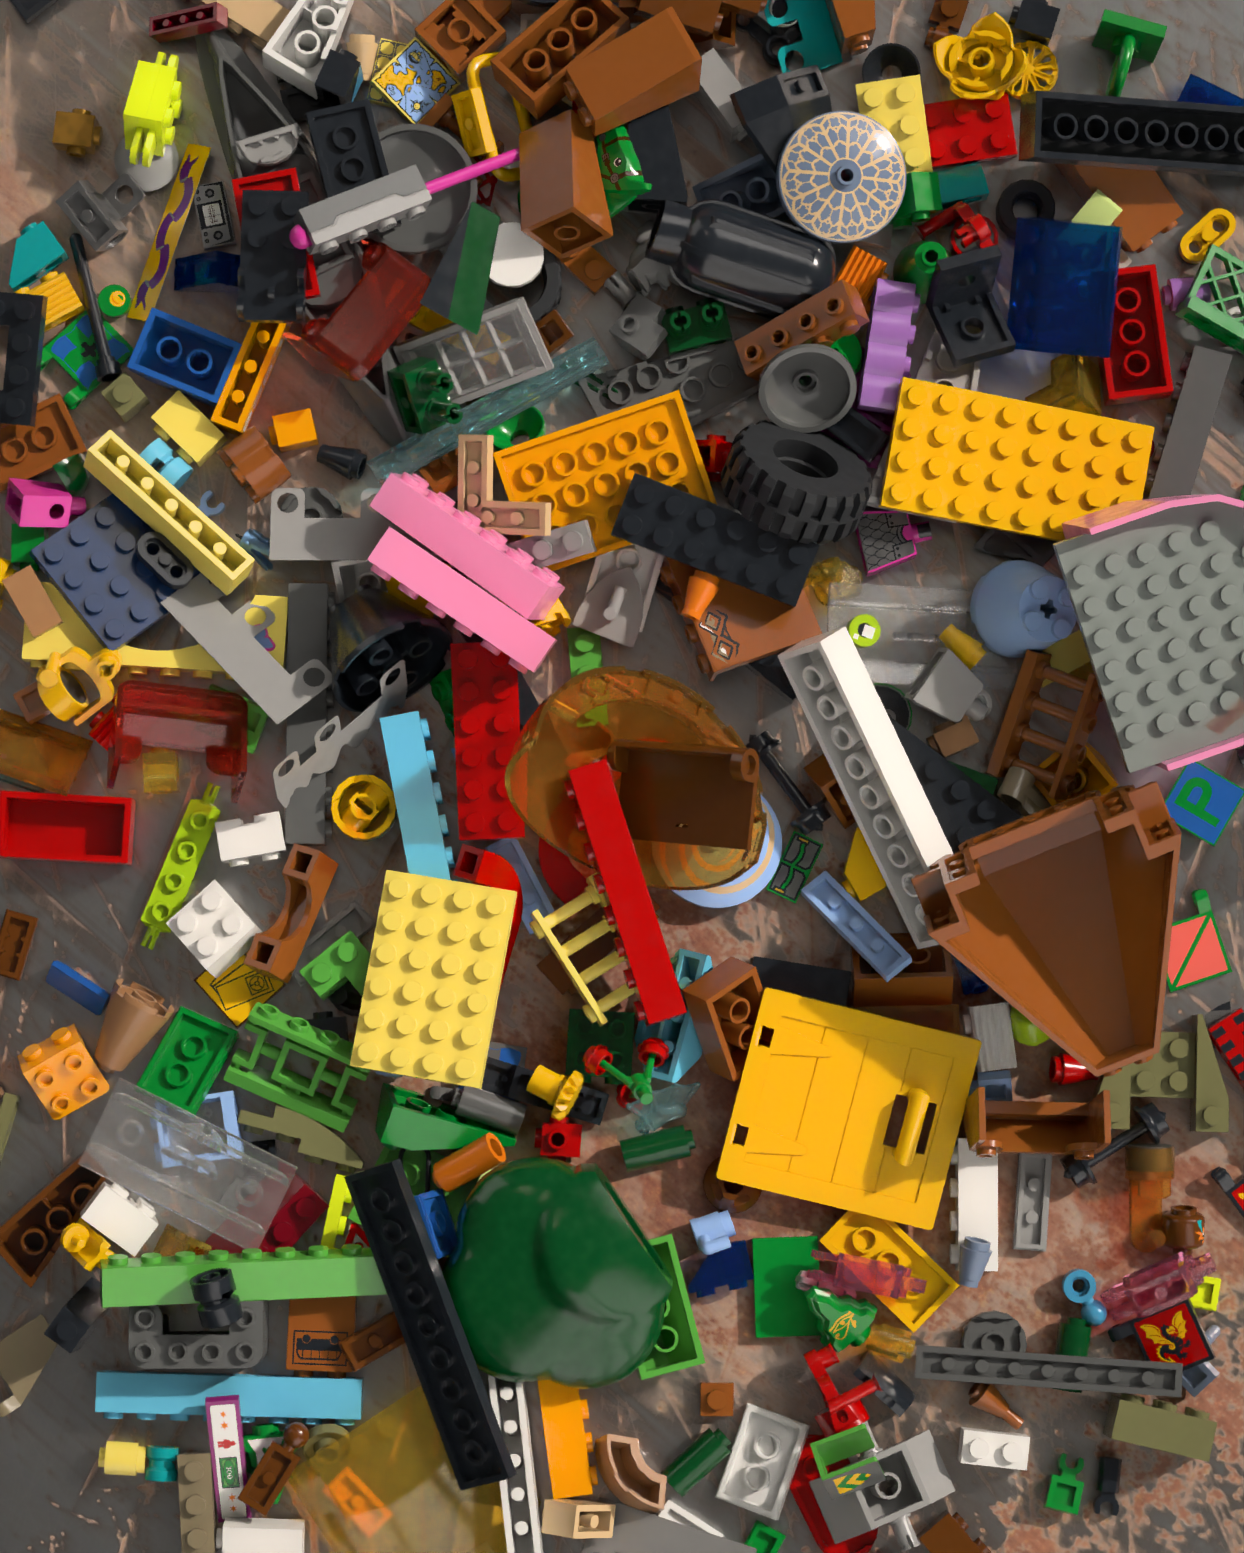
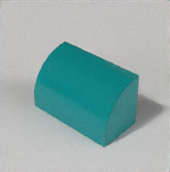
(964, 184)

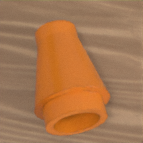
(700, 592)

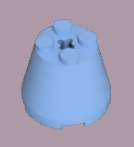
(1021, 608)

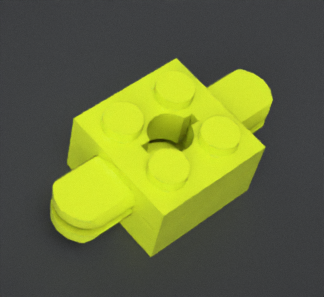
(152, 109)

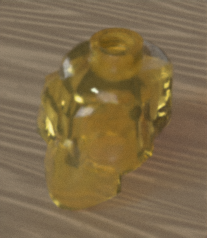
(829, 571)

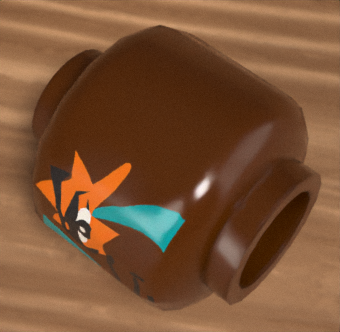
(1183, 1229)

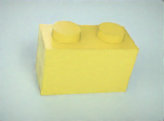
(187, 429)

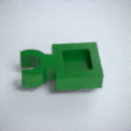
(1064, 1491)

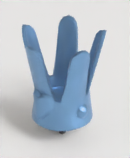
(254, 543)

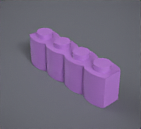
(886, 345)

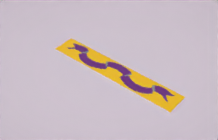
(169, 231)

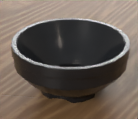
(886, 56)

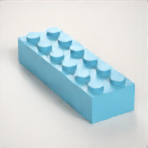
(417, 795)

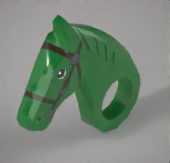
(618, 169)

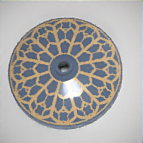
(812, 182)

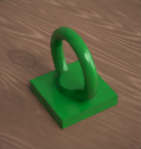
(1127, 39)

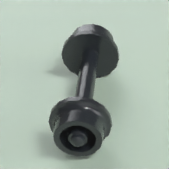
(811, 816)
(1150, 1122)

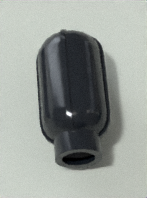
(740, 256)

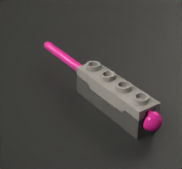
(378, 205)

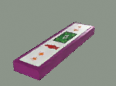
(227, 1455)

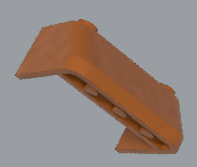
(1037, 1126)

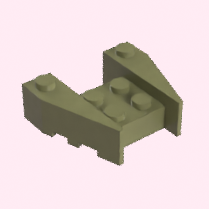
(1180, 1070)

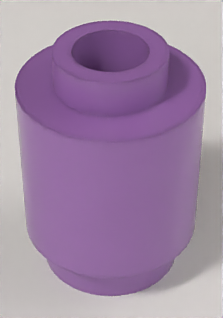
(1177, 289)

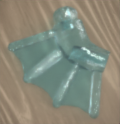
(666, 1106)

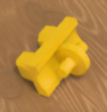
(85, 1244)

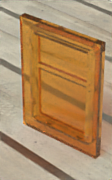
(40, 753)

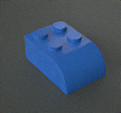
(183, 357)

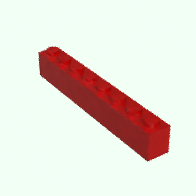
(625, 893)

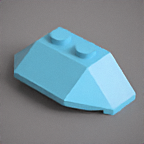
(678, 1032)

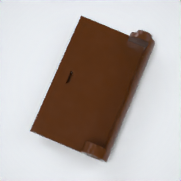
(689, 785)

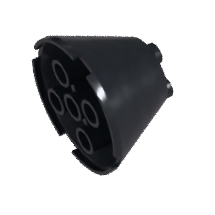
(371, 636)

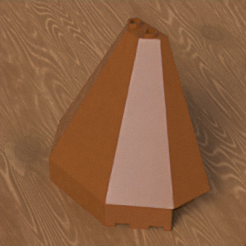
(1069, 919)

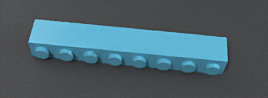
(259, 1395)

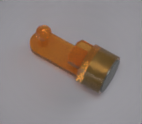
(1149, 1176)

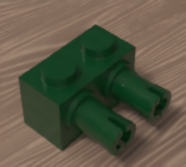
(696, 326)
(423, 396)

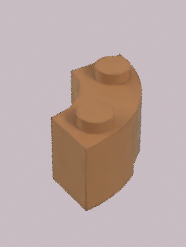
(628, 1474)

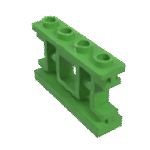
(286, 1086)

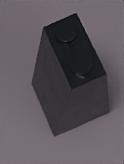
(659, 161)

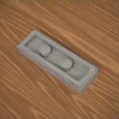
(351, 918)
(1032, 1202)

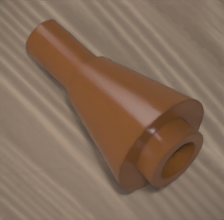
(989, 1399)

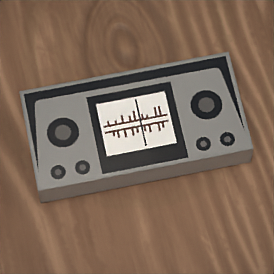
(214, 216)

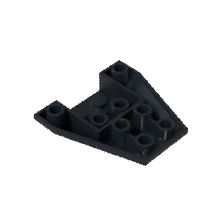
(779, 106)

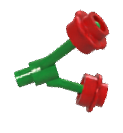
(636, 1087)

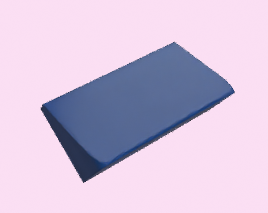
(78, 987)

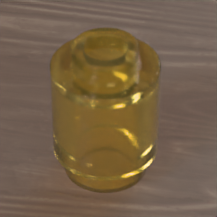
(890, 1342)

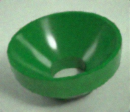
(527, 423)

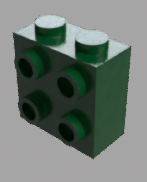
(615, 1034)

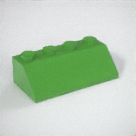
(679, 1340)

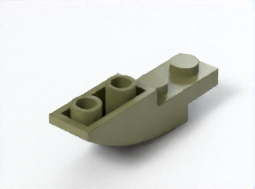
(316, 1139)

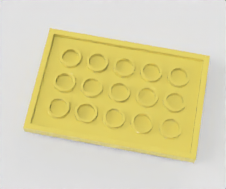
(433, 979)

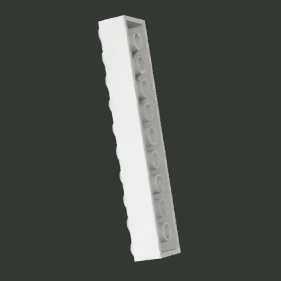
(868, 766)

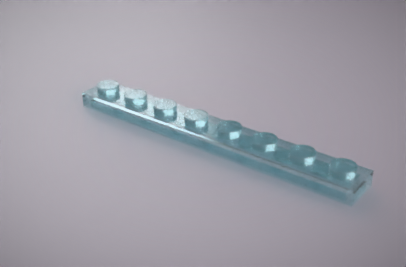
(490, 411)

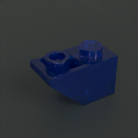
(207, 272)
(722, 1268)

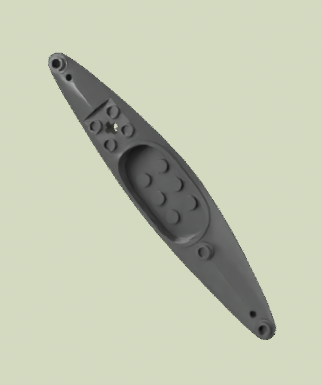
(247, 107)

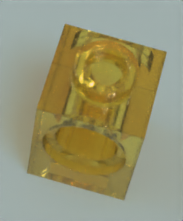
(160, 771)

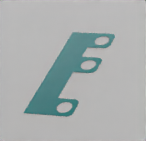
(819, 39)

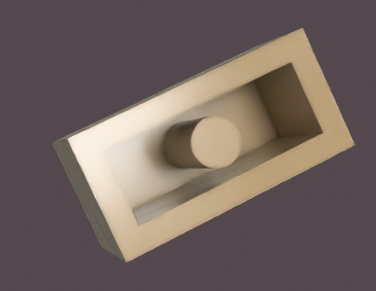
(578, 1518)

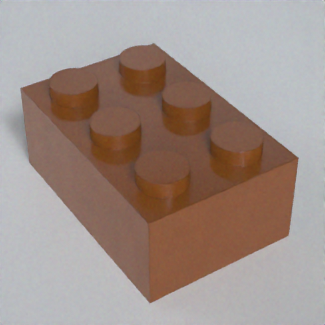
(724, 1015)

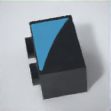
(339, 78)

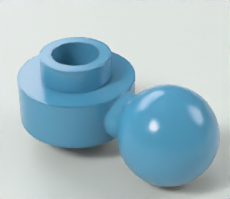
(1092, 1310)

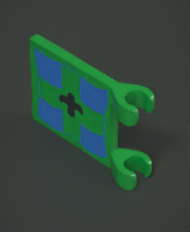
(77, 355)

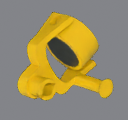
(64, 692)

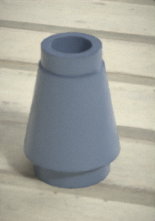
(973, 1260)

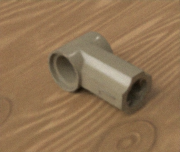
(1020, 792)

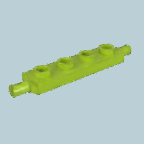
(180, 864)

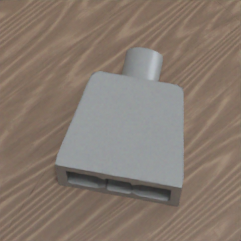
(948, 688)

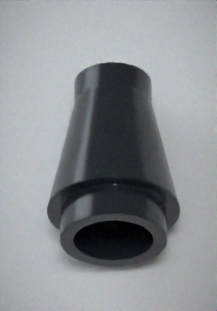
(345, 461)

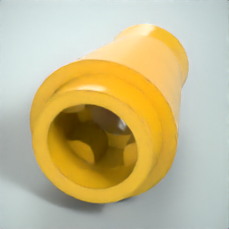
(962, 645)

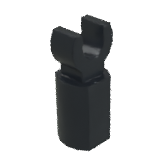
(1108, 1483)

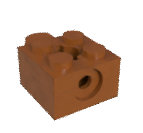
(463, 31)

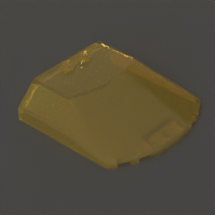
(396, 1491)

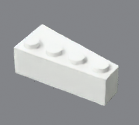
(305, 40)

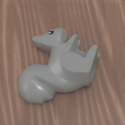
(644, 271)

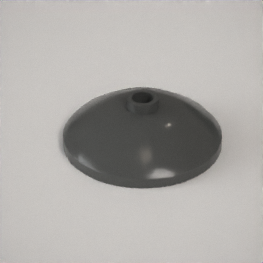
(812, 402)

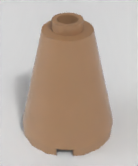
(129, 1024)

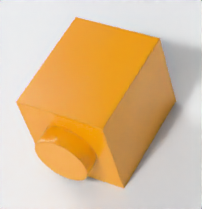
(293, 430)

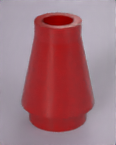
(1067, 1070)

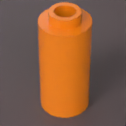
(468, 1162)

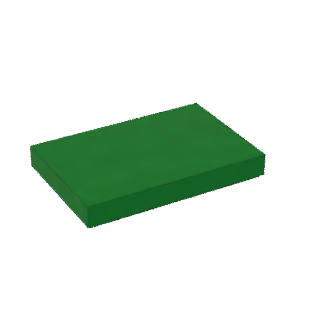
(188, 1059)
(778, 1304)

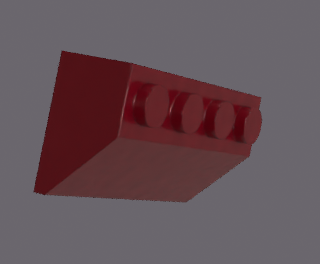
(293, 1218)

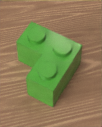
(338, 964)

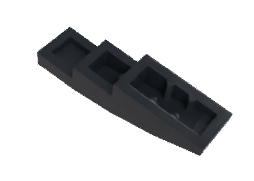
(512, 1082)

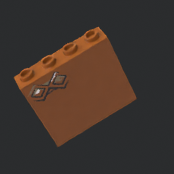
(738, 622)

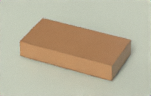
(32, 601)

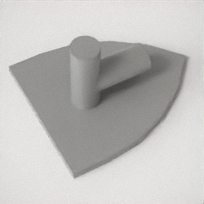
(613, 608)

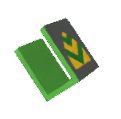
(841, 1447)

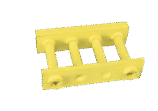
(542, 928)

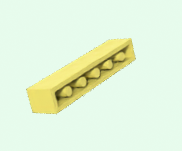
(168, 512)

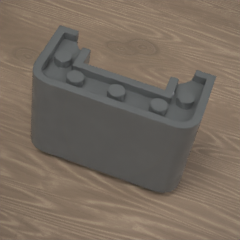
(156, 1347)

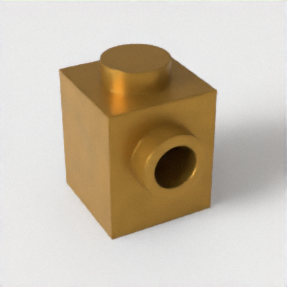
(77, 132)

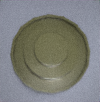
(321, 1437)

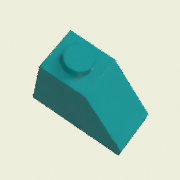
(35, 255)

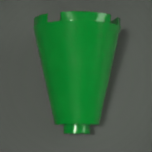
(917, 263)

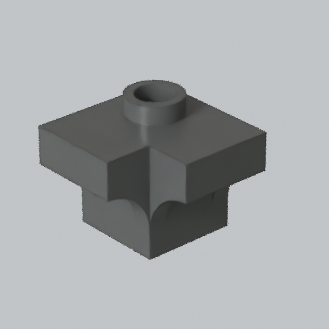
(639, 327)

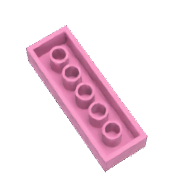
(468, 546)
(462, 600)

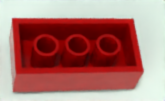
(1139, 350)

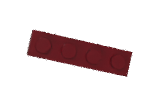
(188, 22)

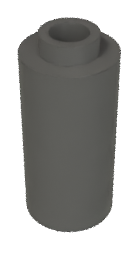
(489, 1109)

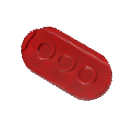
(806, 1501)

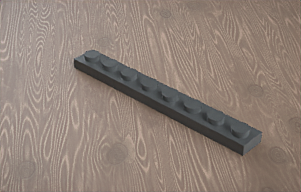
(1049, 1370)

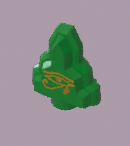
(840, 1318)

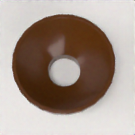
(723, 1200)

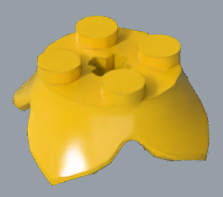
(962, 59)

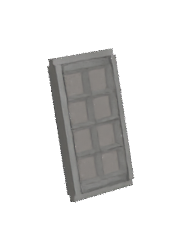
(500, 354)

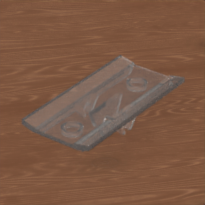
(910, 630)
(187, 1165)

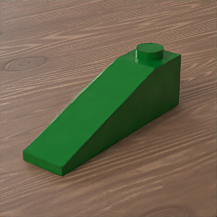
(416, 1125)

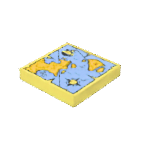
(414, 81)

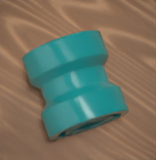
(161, 1463)

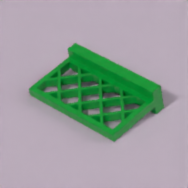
(1203, 314)

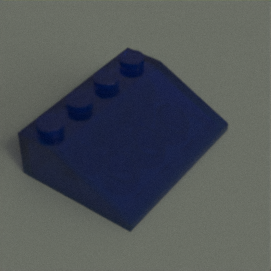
(1064, 286)

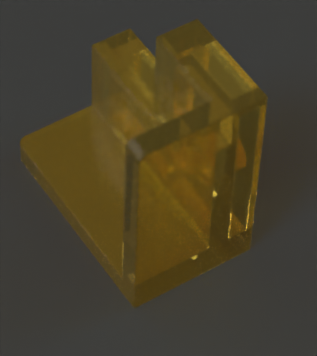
(1072, 386)

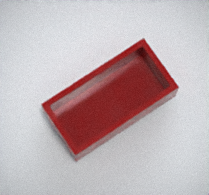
(67, 828)

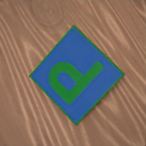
(1203, 802)

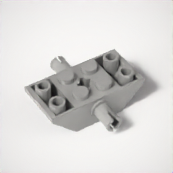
(915, 1479)

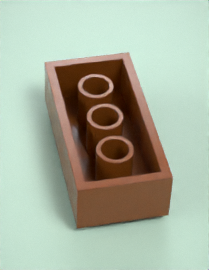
(537, 59)

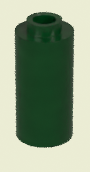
(657, 1147)
(1073, 1340)
(697, 1461)

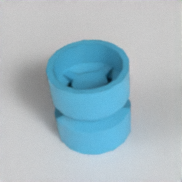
(175, 470)

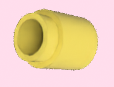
(122, 1458)

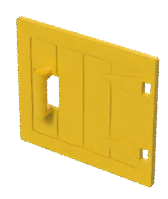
(825, 1101)

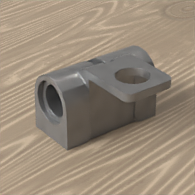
(100, 215)

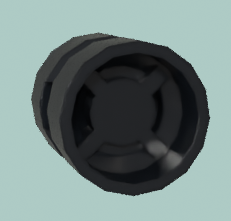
(217, 1302)

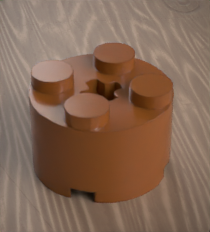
(254, 464)

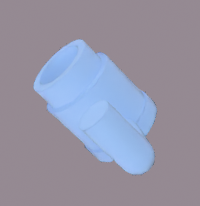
(713, 1232)

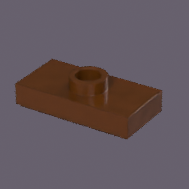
(15, 943)

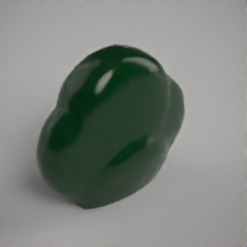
(555, 1276)

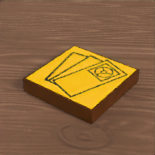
(238, 990)

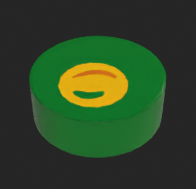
(114, 301)

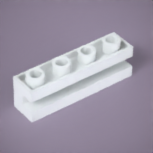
(975, 1201)

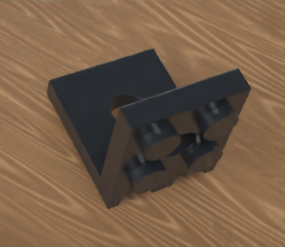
(963, 297)

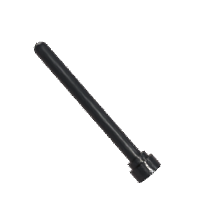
(107, 367)

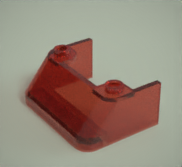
(367, 317)
(180, 720)

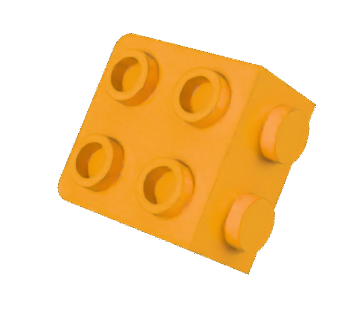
(62, 1072)

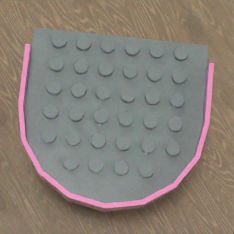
(1163, 622)

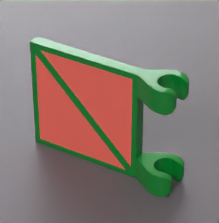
(1196, 947)

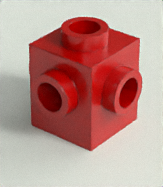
(714, 454)
(571, 1134)

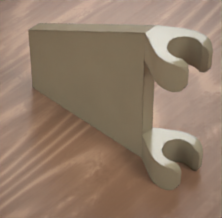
(23, 1359)

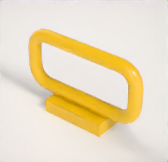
(475, 120)

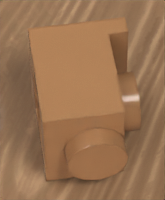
(953, 737)

